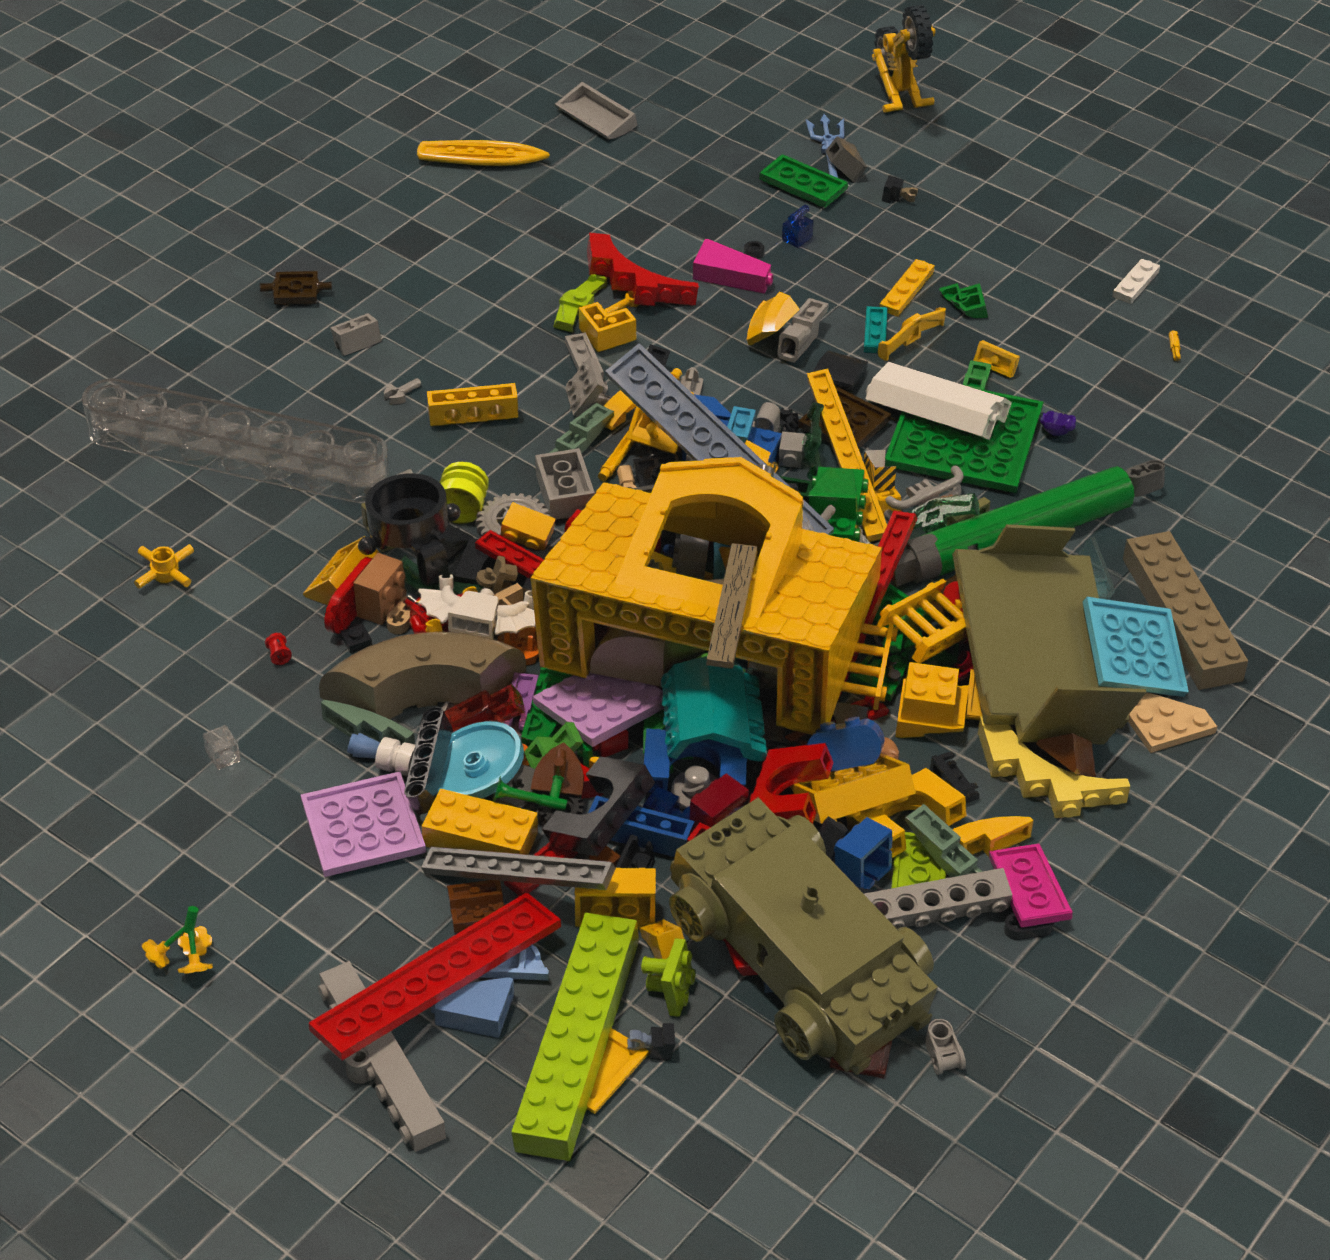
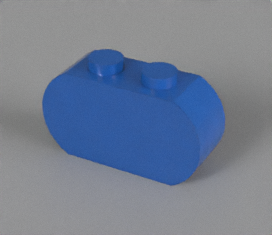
(851, 742)

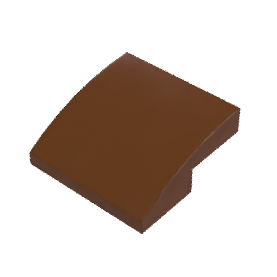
(473, 902)

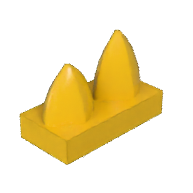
(1001, 360)

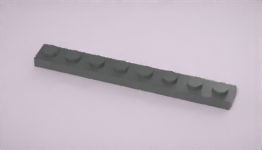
(519, 868)

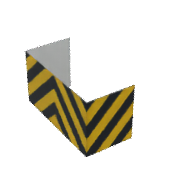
(880, 476)

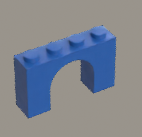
(723, 757)

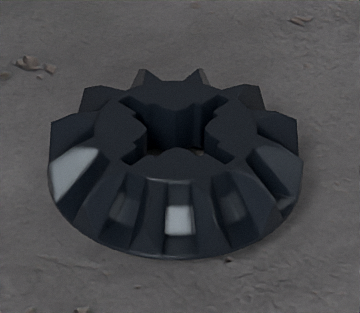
(791, 420)

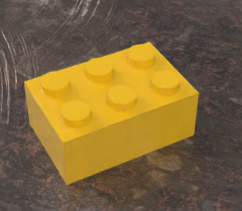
(627, 896)

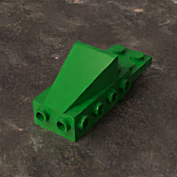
(844, 491)

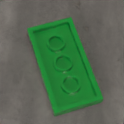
(803, 180)

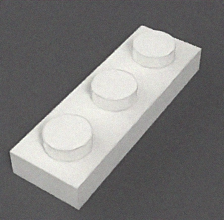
(1136, 281)

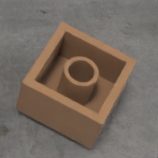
(379, 588)

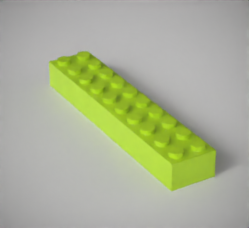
(575, 1037)

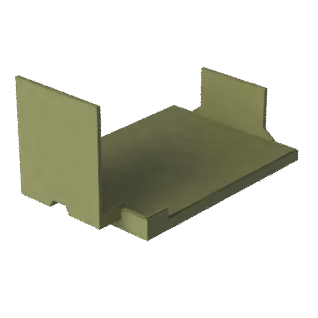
(1034, 637)

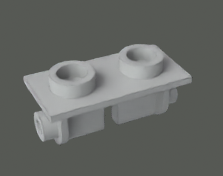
(692, 381)

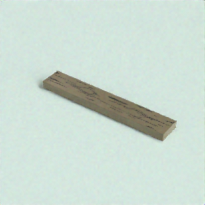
(732, 606)

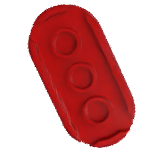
(342, 605)

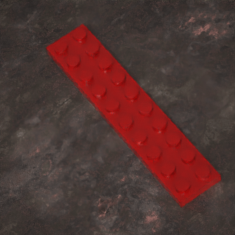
(433, 976)

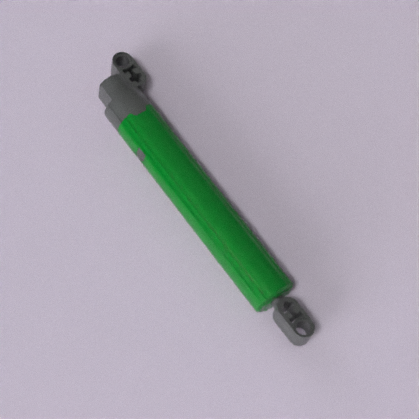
(1058, 507)

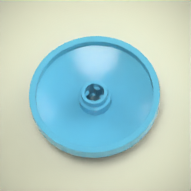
(479, 757)

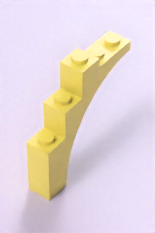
(1037, 777)

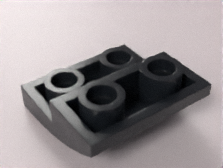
(843, 369)

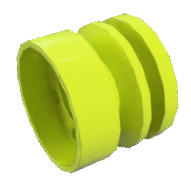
(466, 487)

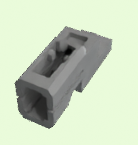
(803, 329)

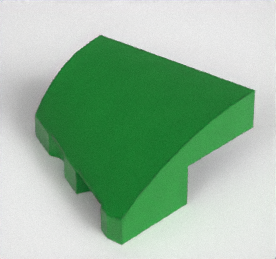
(967, 299)

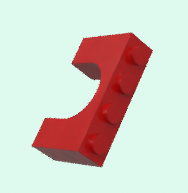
(787, 767)

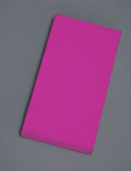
(1034, 887)

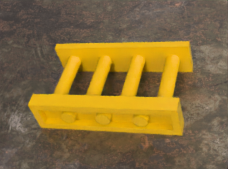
(938, 639)
(879, 692)

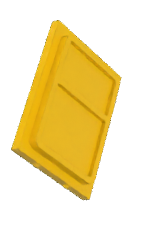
(614, 1069)

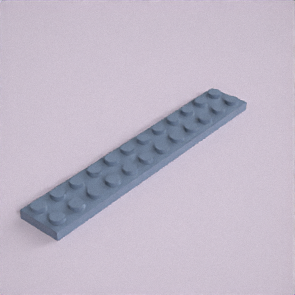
(684, 416)

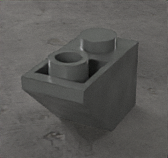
(846, 158)

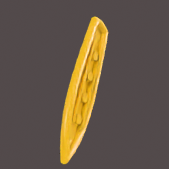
(480, 152)

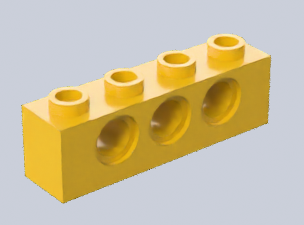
(472, 404)

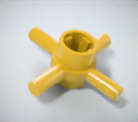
(164, 565)

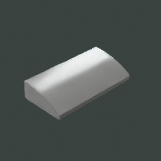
(597, 111)

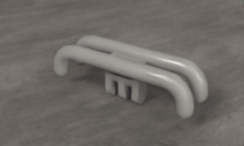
(926, 491)

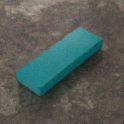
(875, 328)

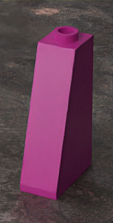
(731, 268)

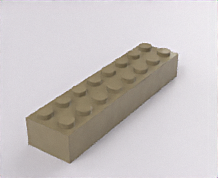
(1202, 635)

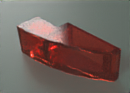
(485, 707)

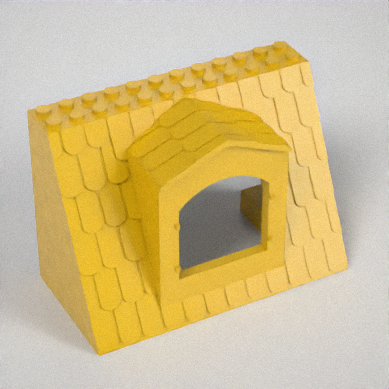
(802, 597)

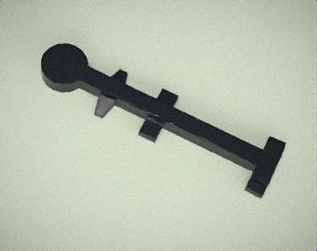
(893, 675)

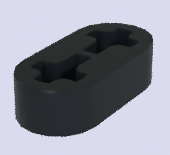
(1025, 932)

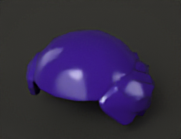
(1057, 423)

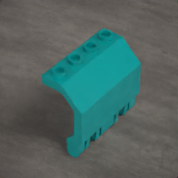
(712, 705)

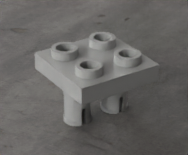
(586, 387)

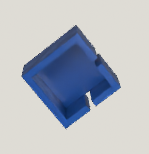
(865, 852)

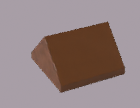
(1072, 752)

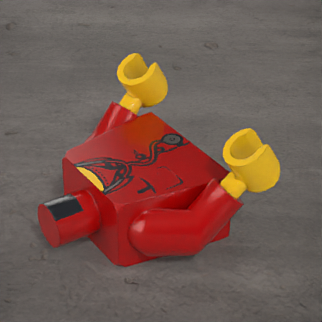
(420, 621)

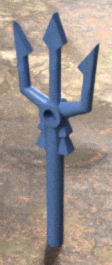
(826, 139)

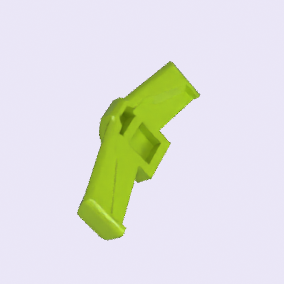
(574, 299)

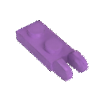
(526, 686)

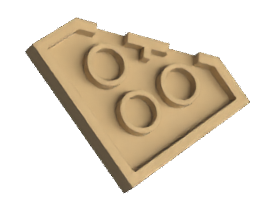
(1168, 723)

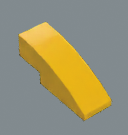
(994, 833)

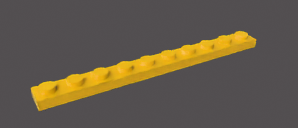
(845, 447)

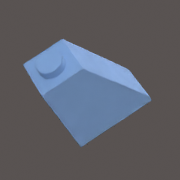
(477, 1007)

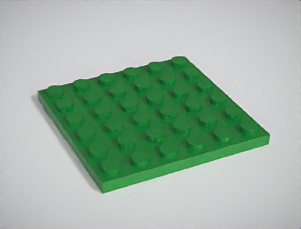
(993, 463)

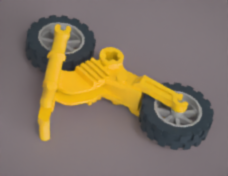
(899, 52)

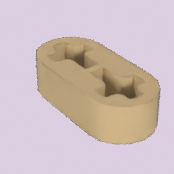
(399, 613)

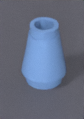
(362, 746)

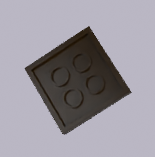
(862, 417)

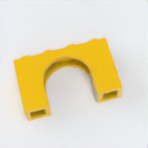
(931, 791)

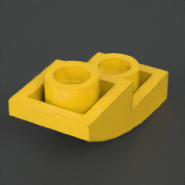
(621, 406)

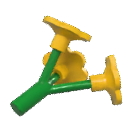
(193, 943)

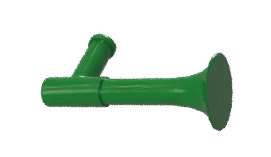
(552, 801)

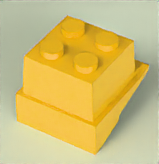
(646, 432)
(931, 701)

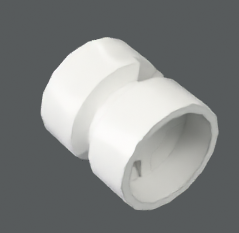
(395, 756)

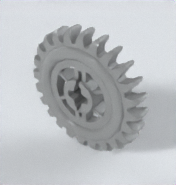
(489, 517)

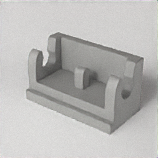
(356, 334)

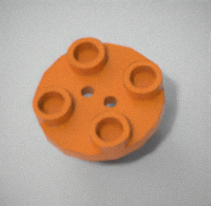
(525, 641)

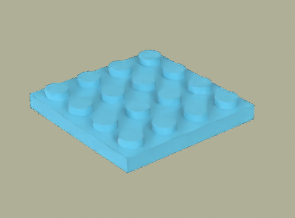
(1135, 646)

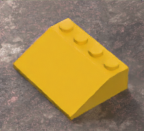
(859, 788)

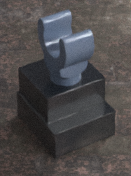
(659, 1041)

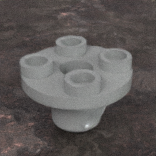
(691, 782)

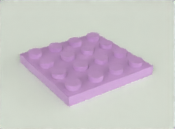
(599, 704)
(362, 824)

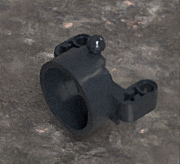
(410, 514)

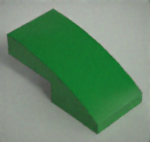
(977, 375)

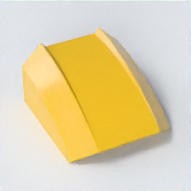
(770, 317)

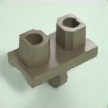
(495, 578)

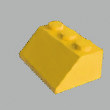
(335, 573)

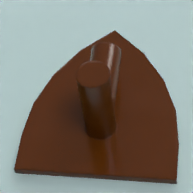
(560, 762)

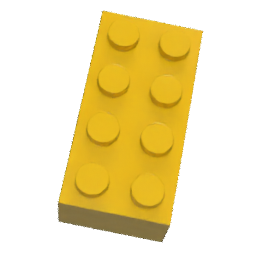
(478, 825)

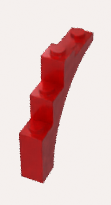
(627, 276)

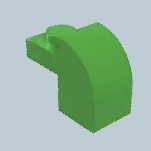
(542, 745)

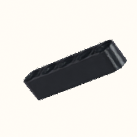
(428, 759)

